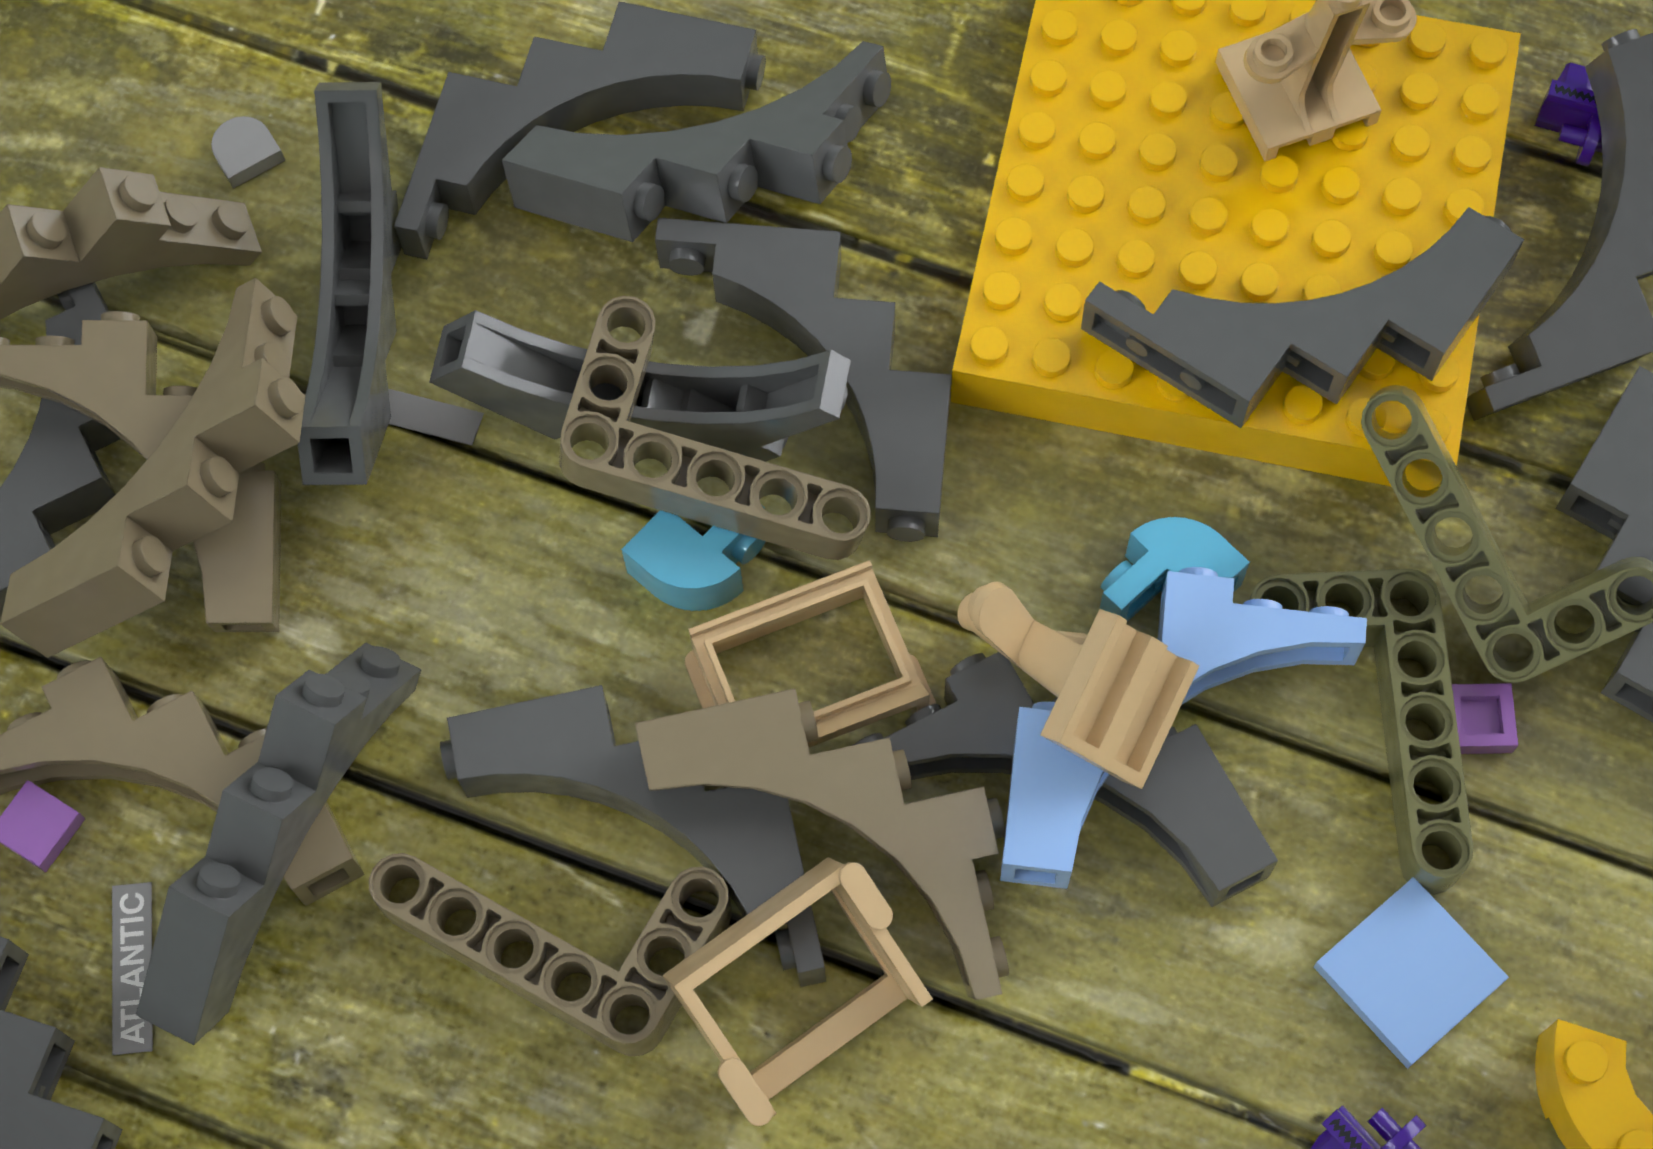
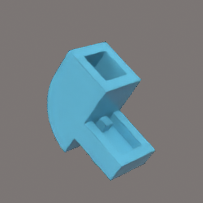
(1165, 547)
(687, 567)

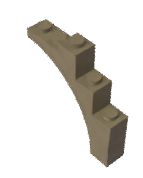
(113, 230)
(115, 385)
(181, 493)
(172, 747)
(931, 840)

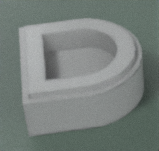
(245, 149)

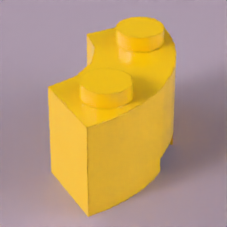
(1588, 1090)

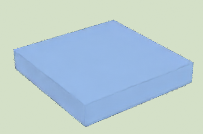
(1410, 972)

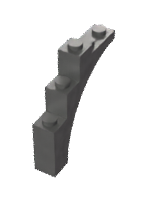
(703, 169)
(356, 313)
(721, 406)
(1182, 806)
(257, 830)

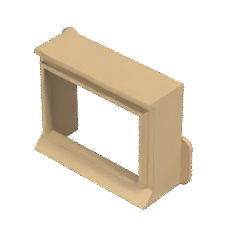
(791, 607)
(869, 916)

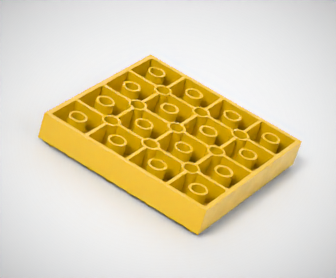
(1146, 178)

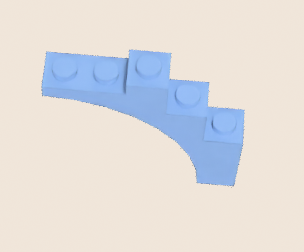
(1199, 623)

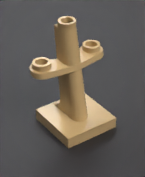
(1303, 74)
(1111, 686)

